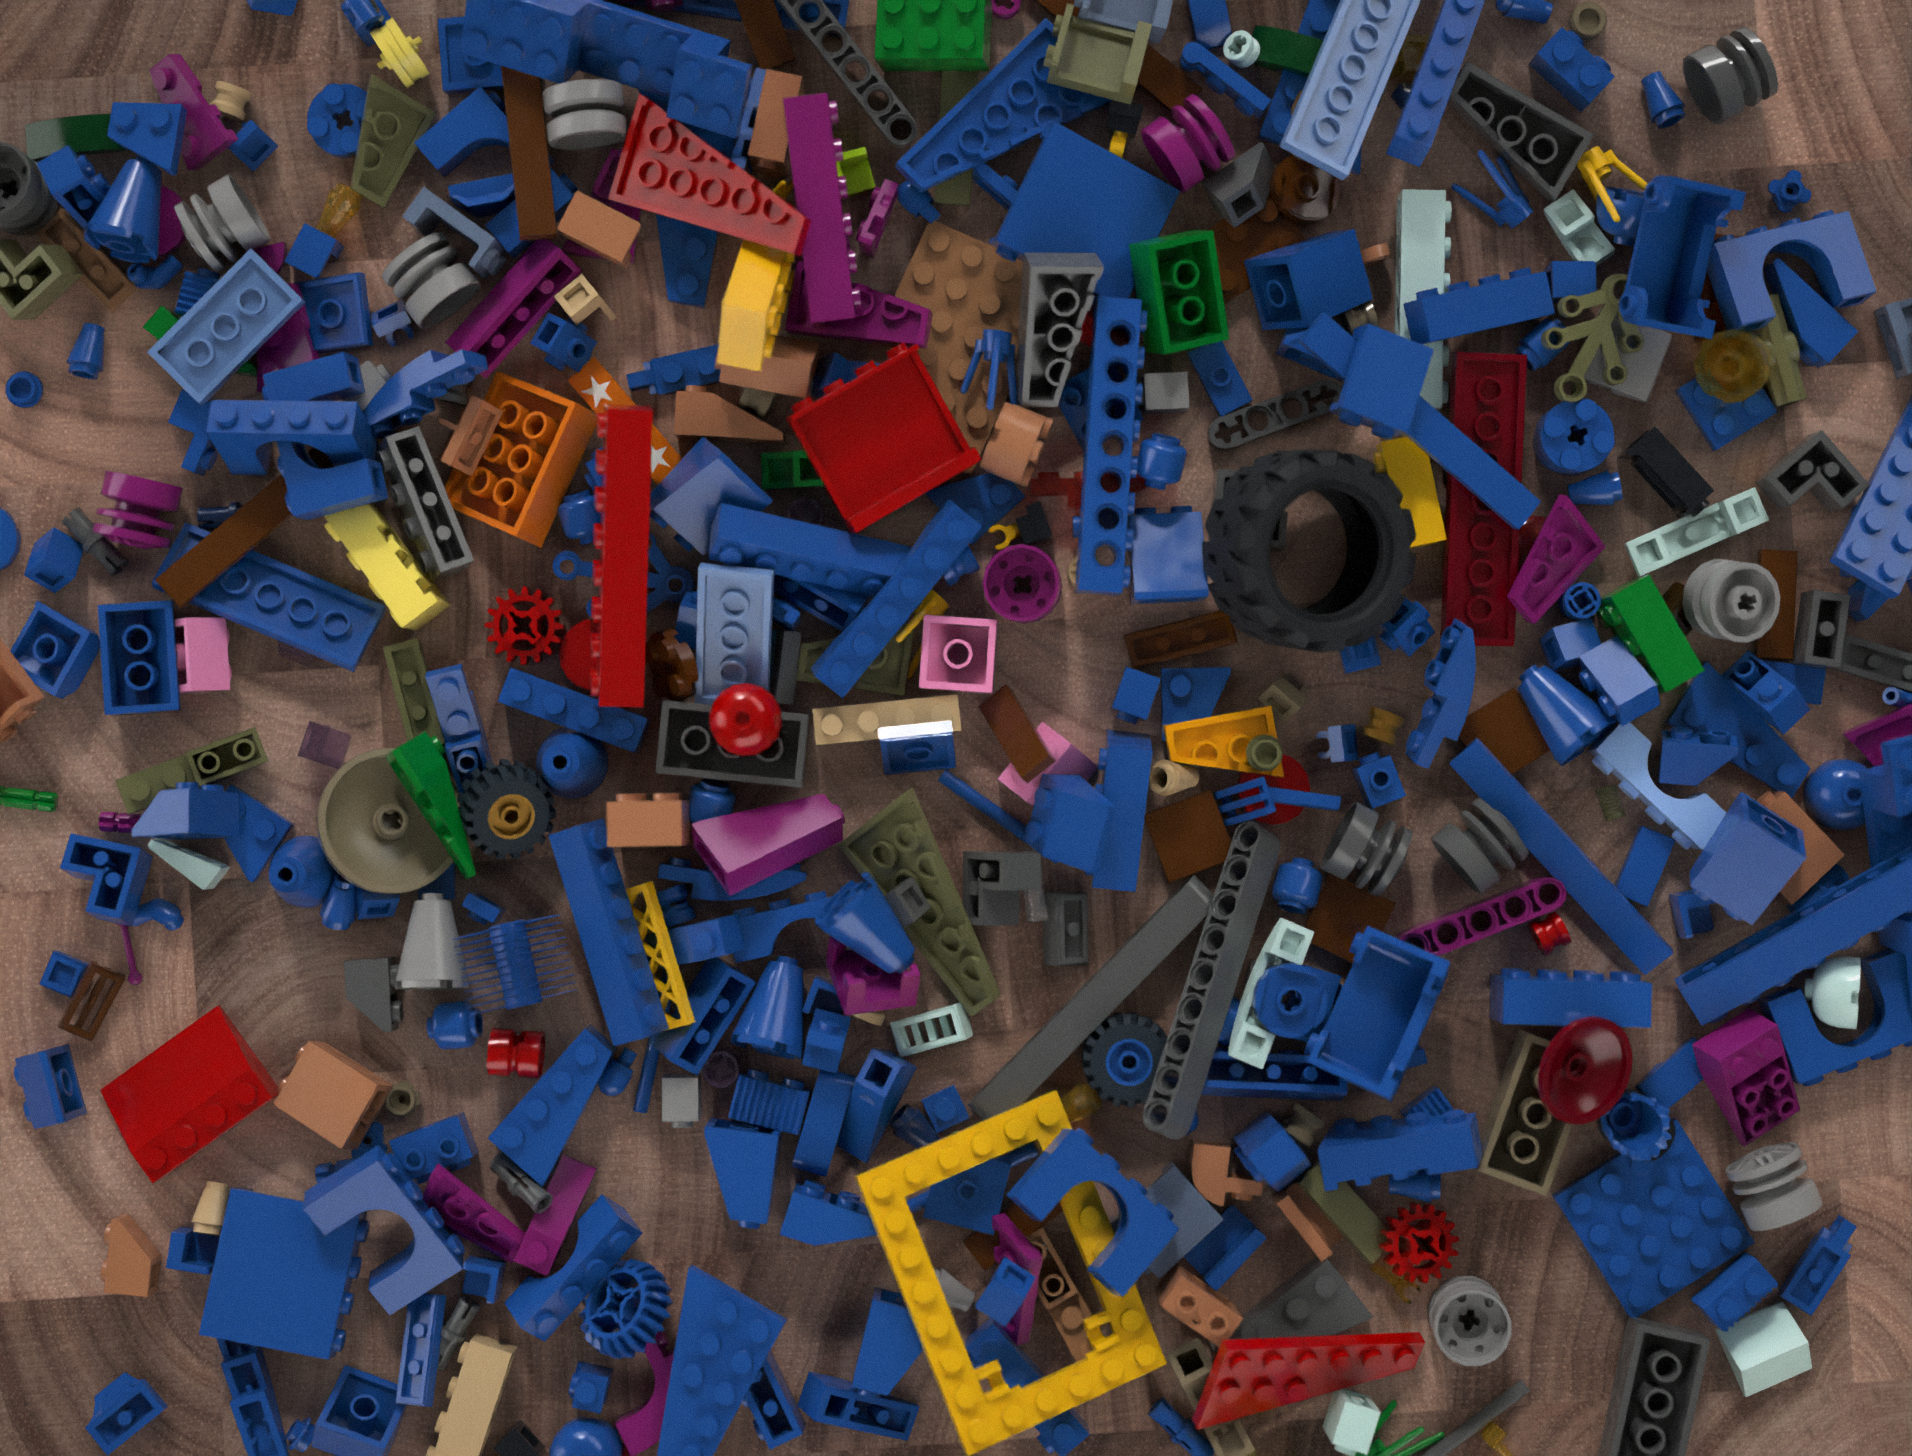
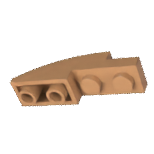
(1061, 1296)

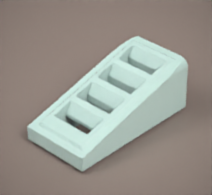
(196, 867)
(960, 1021)

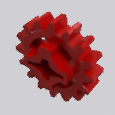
(513, 637)
(1409, 1250)

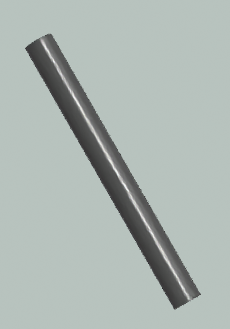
(1479, 1420)

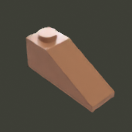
(715, 419)

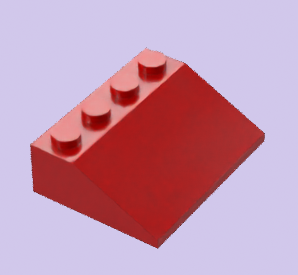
(188, 1094)

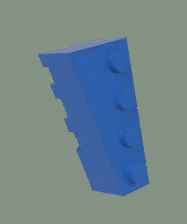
(1125, 784)
(548, 1114)
(1399, 1147)
(1270, 1152)

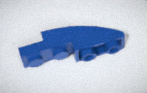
(412, 389)
(1452, 681)
(459, 722)
(709, 888)

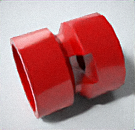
(516, 1053)

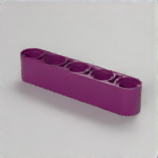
(1496, 916)

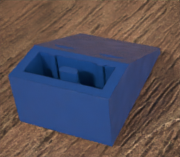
(825, 1217)

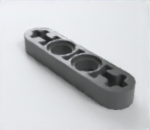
(1273, 410)

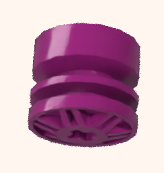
(1194, 139)
(137, 510)
(1001, 587)

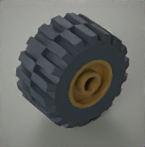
(506, 809)

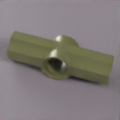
(1785, 378)

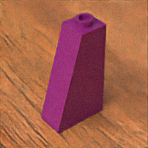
(766, 839)

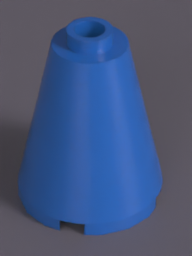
(129, 214)
(1562, 713)
(585, 763)
(301, 872)
(866, 924)
(774, 1012)

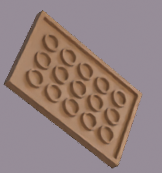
(967, 292)

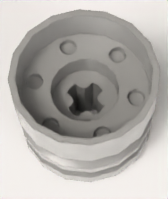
(222, 223)
(428, 276)
(1775, 1192)
(1482, 1336)

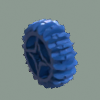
(634, 1311)

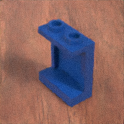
(1382, 382)

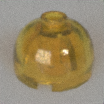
(1733, 365)

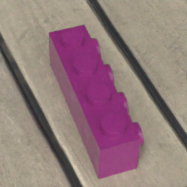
(515, 303)

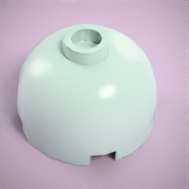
(1835, 991)

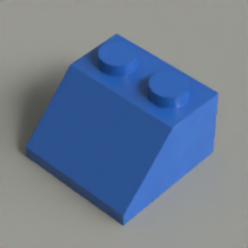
(190, 814)
(1069, 821)
(49, 1086)
(359, 1416)

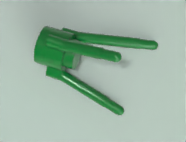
(1379, 1448)

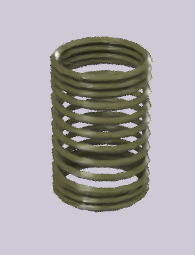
(1614, 814)

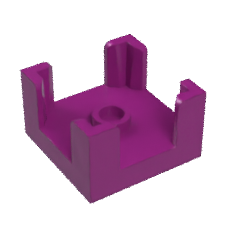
(866, 987)

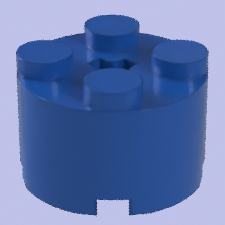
(1577, 457)

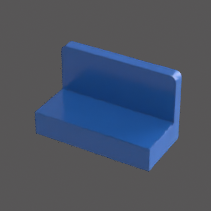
(1225, 1247)

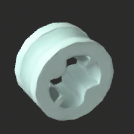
(1241, 49)

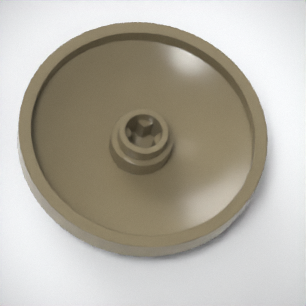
(376, 830)

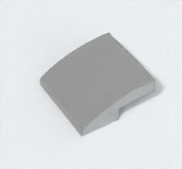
(1641, 365)

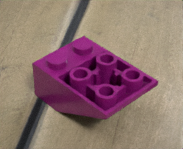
(1748, 1074)

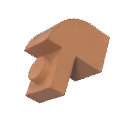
(1210, 1173)

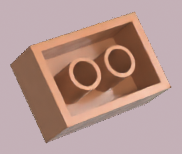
(645, 822)

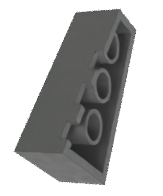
(1521, 130)
(1052, 310)

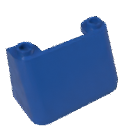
(1674, 254)
(1379, 1013)

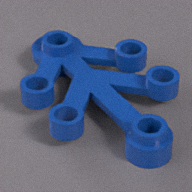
(655, 580)

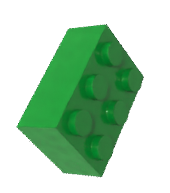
(933, 35)
(1179, 291)
(1649, 632)

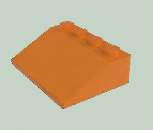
(525, 460)

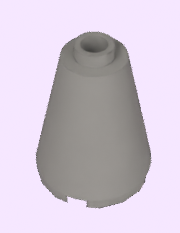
(429, 948)

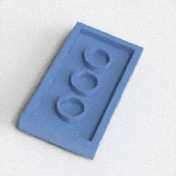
(226, 327)
(732, 628)

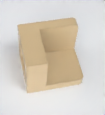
(581, 300)

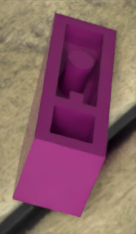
(550, 1229)

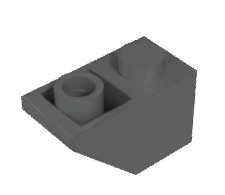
(1241, 186)
(373, 991)

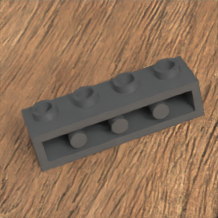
(424, 504)

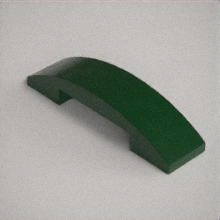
(1288, 51)
(82, 133)

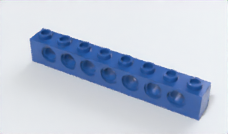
(1109, 315)

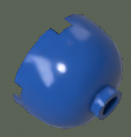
(1629, 207)
(1835, 795)
(586, 1438)

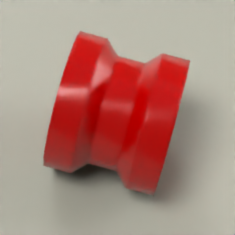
(1549, 933)

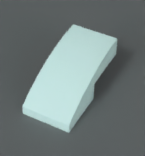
(1576, 229)

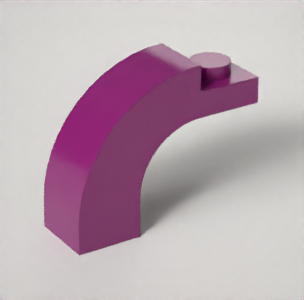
(642, 1425)

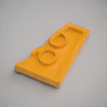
(1220, 739)

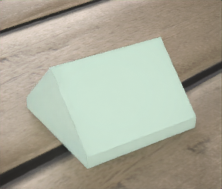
(1765, 1348)

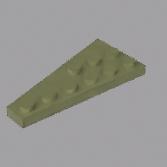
(902, 846)

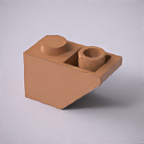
(131, 1259)

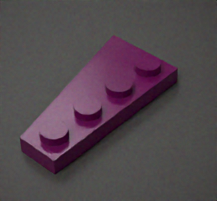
(881, 319)

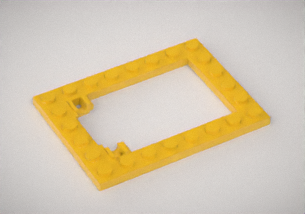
(1002, 1412)

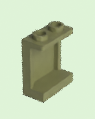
(1096, 57)

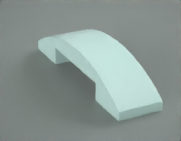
(1695, 533)
(1249, 1038)

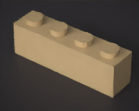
(862, 721)
(473, 1397)

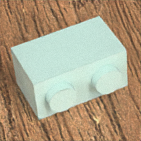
(1351, 1421)

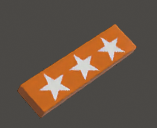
(599, 388)

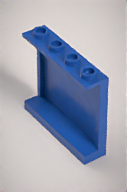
(1084, 203)
(281, 1277)

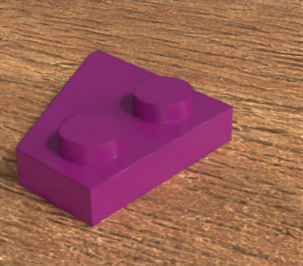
(872, 229)

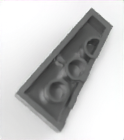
(1307, 1304)

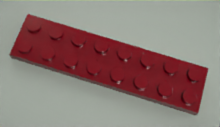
(1481, 546)

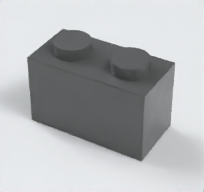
(1821, 629)

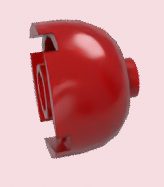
(745, 719)

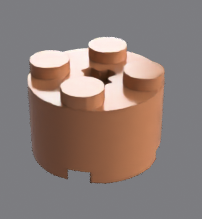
(1016, 444)

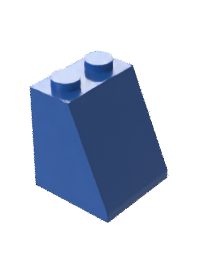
(1308, 279)
(695, 490)
(1166, 556)
(1748, 859)
(746, 1168)
(886, 1346)

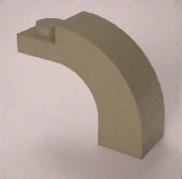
(1192, 1369)

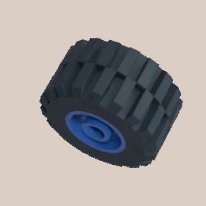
(1123, 1058)

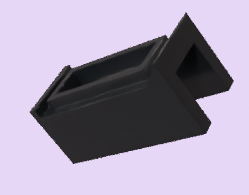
(1668, 473)

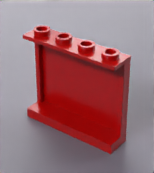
(881, 437)

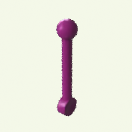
(134, 977)

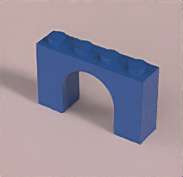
(479, 124)
(1825, 243)
(246, 429)
(310, 489)
(1812, 1054)
(377, 1183)
(1141, 1227)

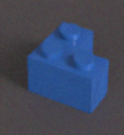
(116, 873)

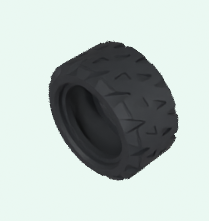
(1375, 563)

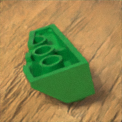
(428, 783)

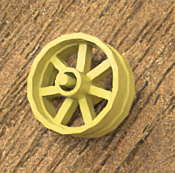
(399, 52)

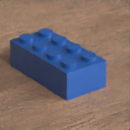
(1561, 999)

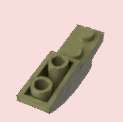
(201, 765)

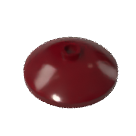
(1585, 1070)

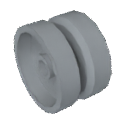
(585, 114)
(1731, 600)

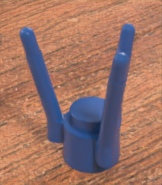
(1512, 207)
(995, 347)

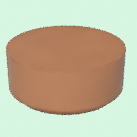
(1375, 254)

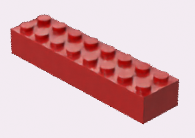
(623, 555)

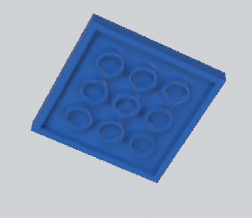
(1653, 1223)

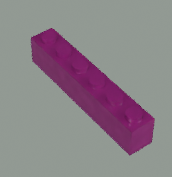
(819, 198)

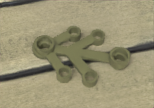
(1598, 334)

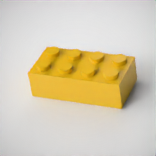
(754, 305)

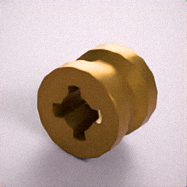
(1382, 726)

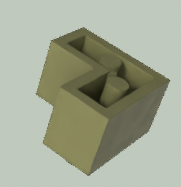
(33, 280)

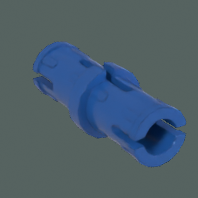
(1180, 1429)

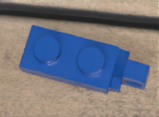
(676, 371)
(1819, 1266)

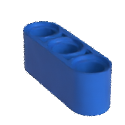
(823, 1122)

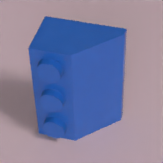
(138, 657)

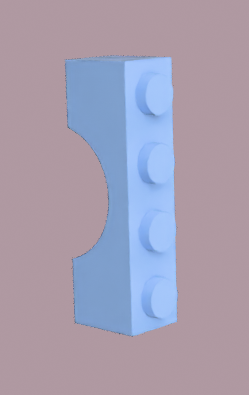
(1625, 755)

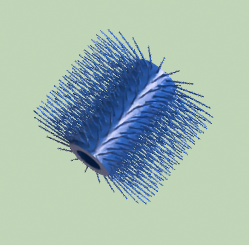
(514, 962)

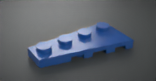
(1715, 705)

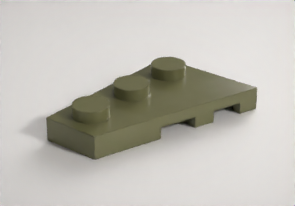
(386, 140)
(884, 675)

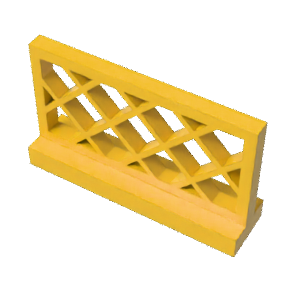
(662, 954)

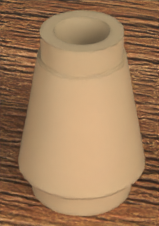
(1171, 777)
(211, 1209)

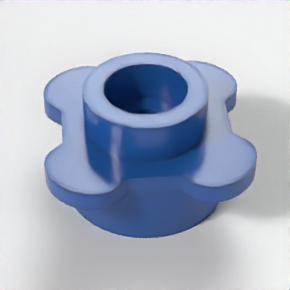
(1779, 188)
(376, 1136)

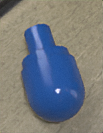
(917, 202)
(617, 1074)

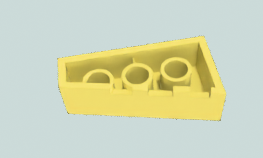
(388, 565)

